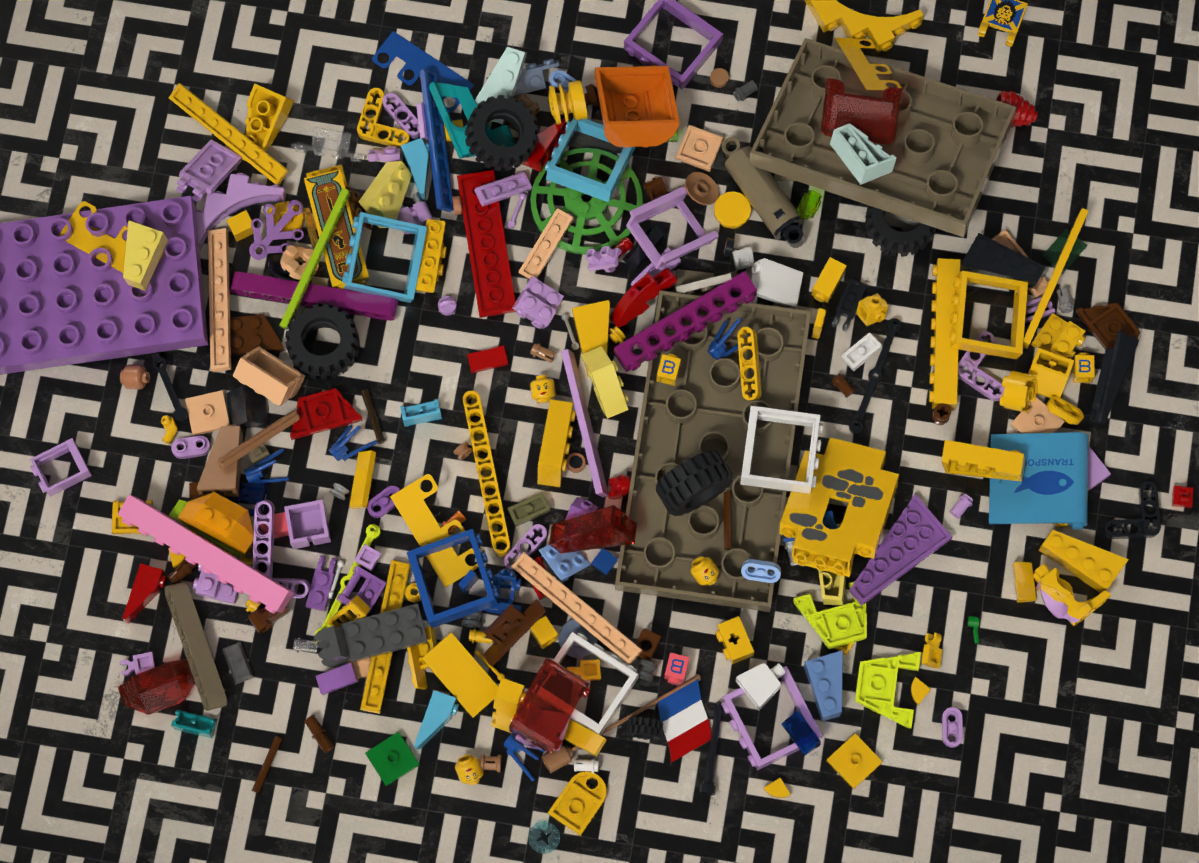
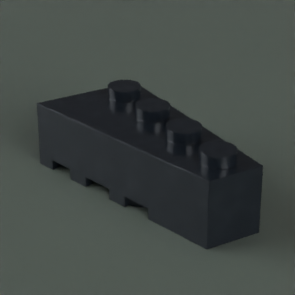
(1000, 261)

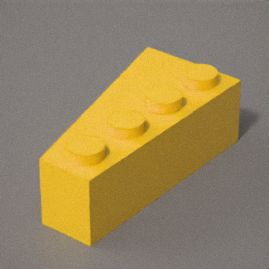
(555, 443)
(982, 461)
(1085, 561)

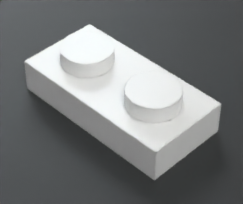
(861, 351)

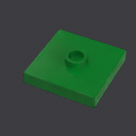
(392, 759)

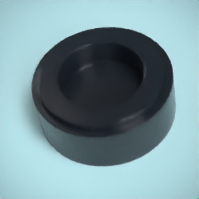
(728, 247)

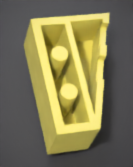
(387, 191)
(142, 254)

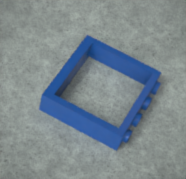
(463, 610)

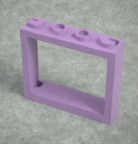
(745, 739)

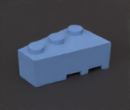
(826, 684)

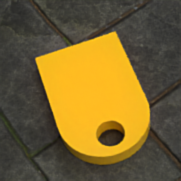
(579, 803)

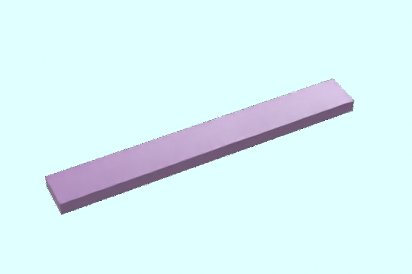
(584, 423)

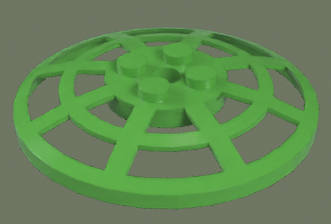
(586, 210)

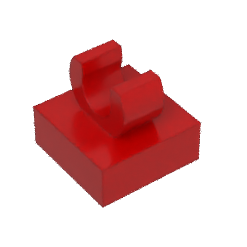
(1182, 496)

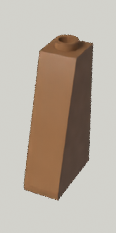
(214, 478)

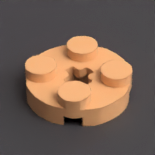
(290, 258)

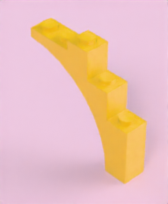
(857, 25)

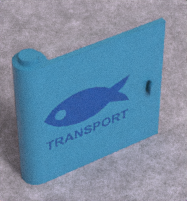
(1052, 482)

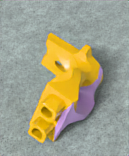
(1059, 597)

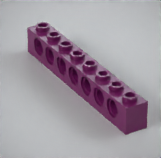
(740, 284)

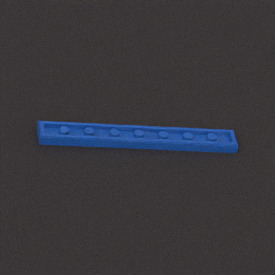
(437, 144)

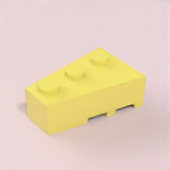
(606, 382)

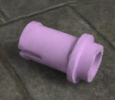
(961, 506)

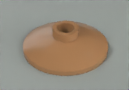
(701, 188)

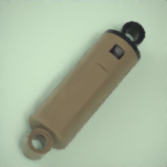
(763, 194)

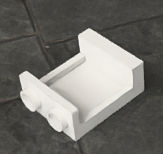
(777, 282)

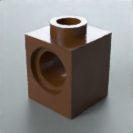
(653, 639)

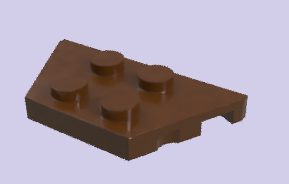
(1106, 322)
(251, 332)

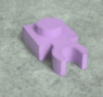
(387, 154)
(140, 663)

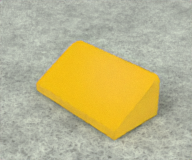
(1024, 582)

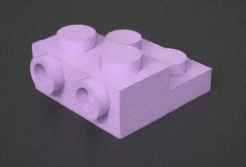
(537, 303)
(211, 588)

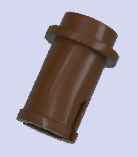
(843, 385)

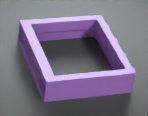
(690, 19)

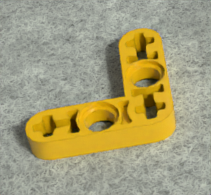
(375, 129)

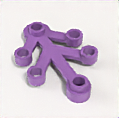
(273, 232)

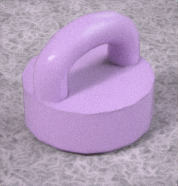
(447, 305)

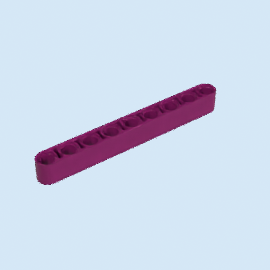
(283, 290)

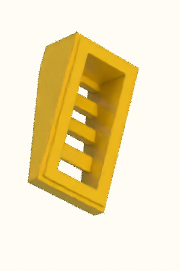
(358, 608)

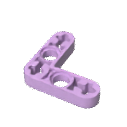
(972, 366)

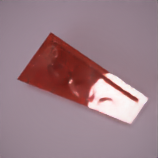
(593, 531)

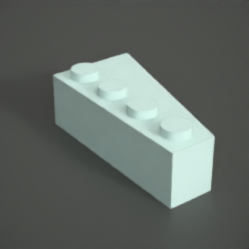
(503, 77)

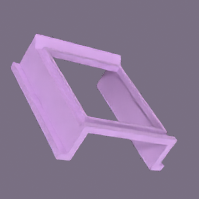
(659, 206)

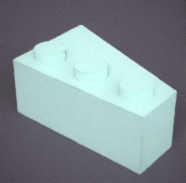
(860, 155)

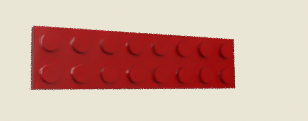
(486, 247)

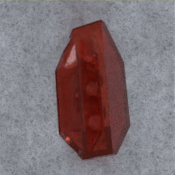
(158, 687)

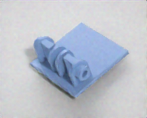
(563, 564)

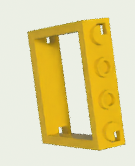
(1018, 318)

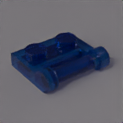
(250, 494)

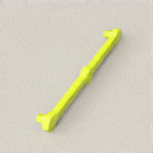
(372, 532)

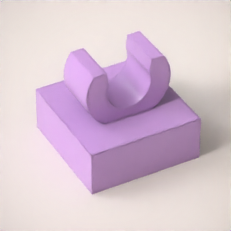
(367, 557)

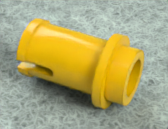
(478, 636)

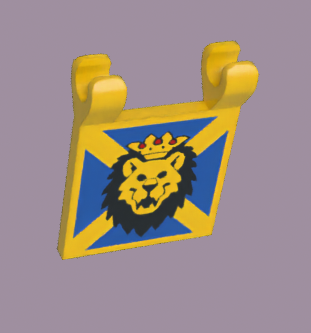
(1005, 16)

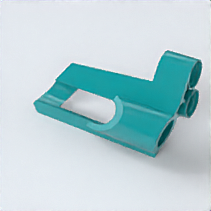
(500, 136)

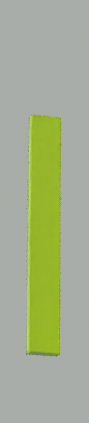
(315, 258)

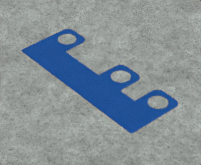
(417, 60)

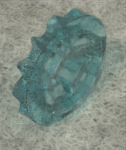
(541, 846)

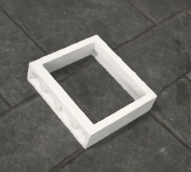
(787, 417)
(613, 661)

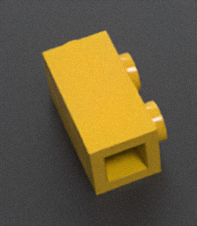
(828, 280)

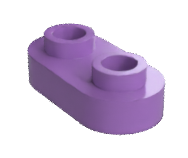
(383, 501)

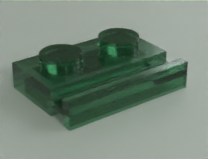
(1055, 250)

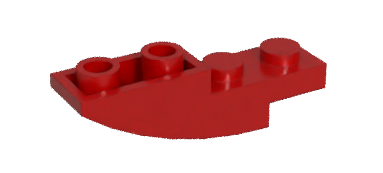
(635, 299)

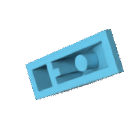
(417, 159)
(436, 717)

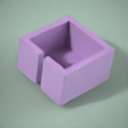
(307, 524)

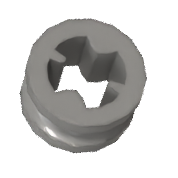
(339, 491)

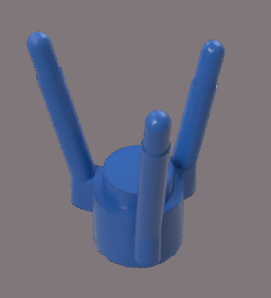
(717, 348)
(339, 449)
(254, 472)
(515, 746)

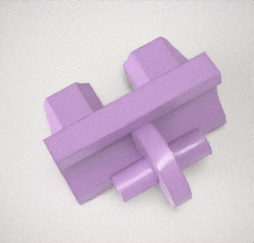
(603, 259)

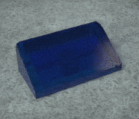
(801, 733)

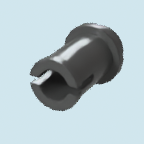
(744, 91)

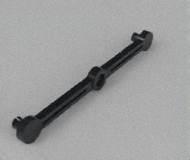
(180, 413)
(856, 426)

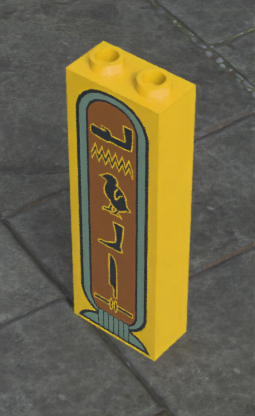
(323, 193)

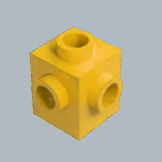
(872, 309)

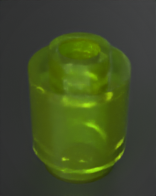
(809, 204)

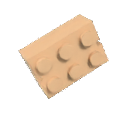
(269, 376)

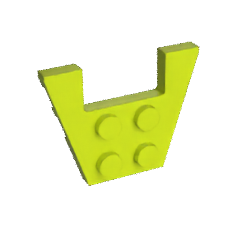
(835, 625)
(878, 683)

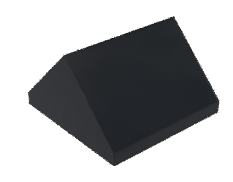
(247, 408)

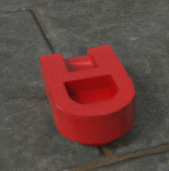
(619, 487)

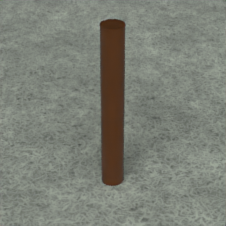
(727, 521)
(266, 765)

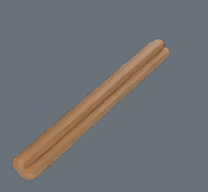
(258, 439)

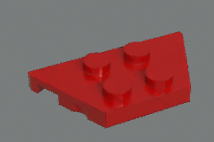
(322, 413)

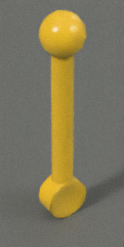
(499, 675)

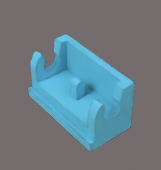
(421, 413)

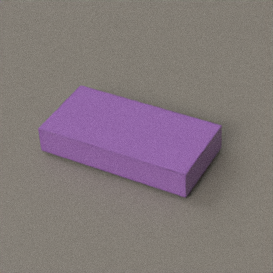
(336, 678)

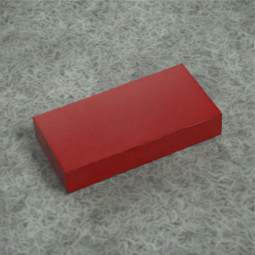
(487, 359)

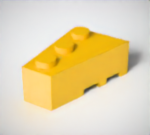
(507, 701)

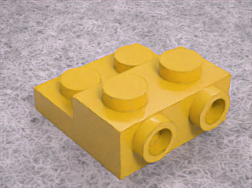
(1059, 337)

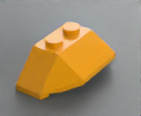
(220, 520)

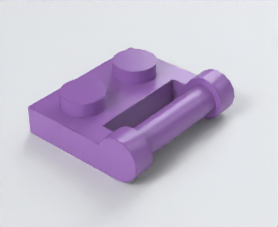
(369, 591)

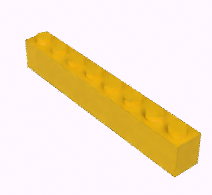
(944, 358)

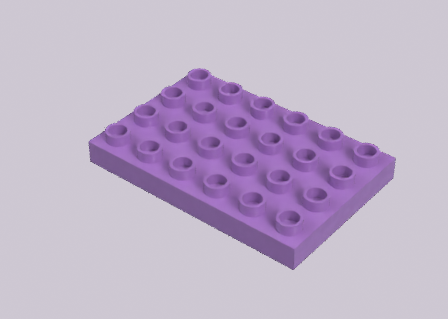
(77, 309)

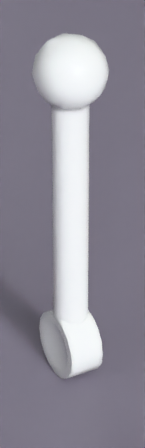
(340, 563)

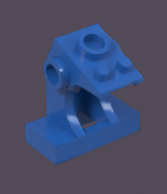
(506, 579)

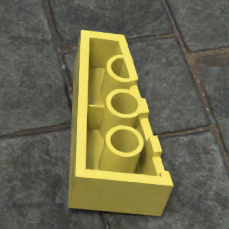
(832, 587)

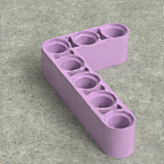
(268, 539)

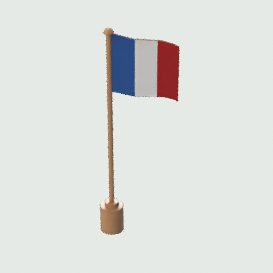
(683, 720)

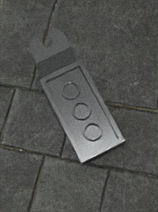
(371, 636)

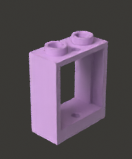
(53, 453)

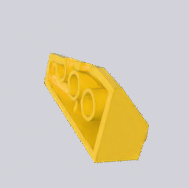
(265, 115)

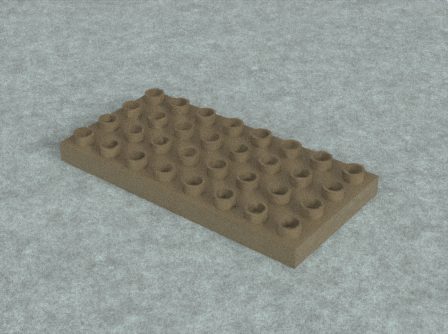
(704, 415)

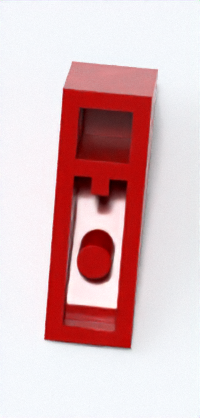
(546, 143)
(145, 588)

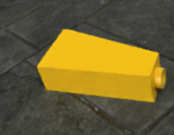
(592, 326)

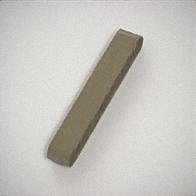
(195, 646)

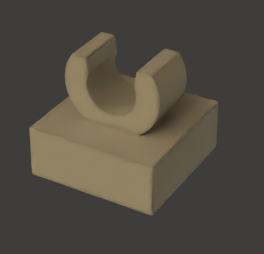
(258, 454)

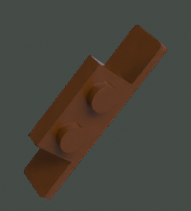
(510, 628)

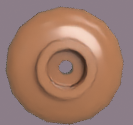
(134, 377)

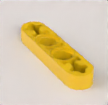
(747, 364)

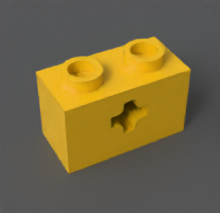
(735, 629)

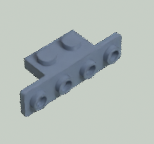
(532, 77)

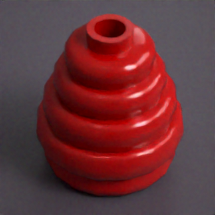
(1025, 111)

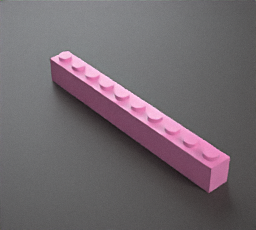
(205, 553)

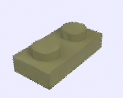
(529, 509)

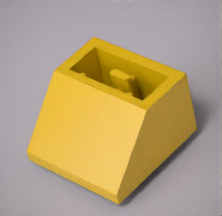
(1051, 372)

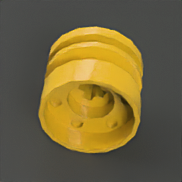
(568, 102)

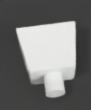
(760, 683)

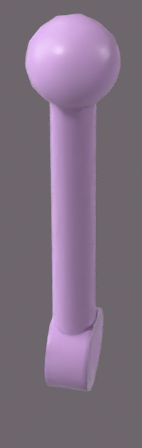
(511, 224)

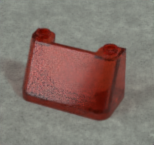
(871, 115)
(548, 706)

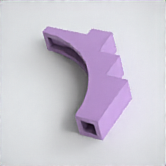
(239, 195)

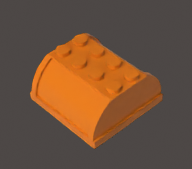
(637, 105)

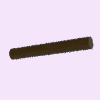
(372, 415)

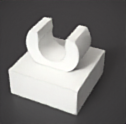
(743, 258)

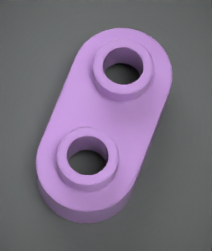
(190, 447)
(952, 728)

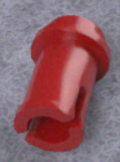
(624, 246)

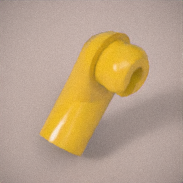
(170, 428)

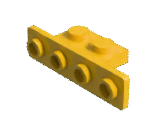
(432, 256)
(416, 663)

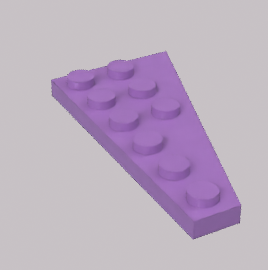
(906, 545)

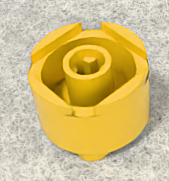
(1019, 391)

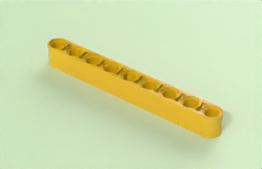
(486, 482)

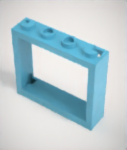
(576, 181)
(418, 230)

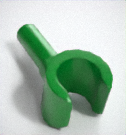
(974, 622)

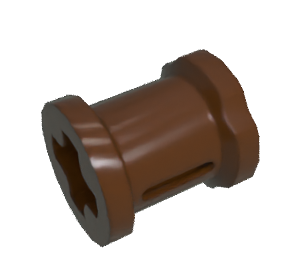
(946, 414)

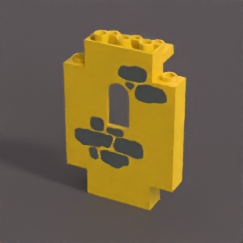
(848, 475)

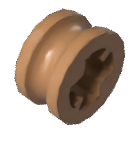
(463, 451)

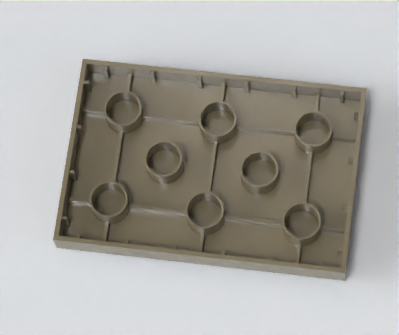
(941, 144)

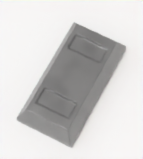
(238, 663)

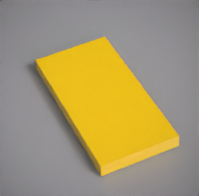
(461, 674)

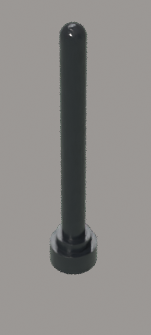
(708, 787)

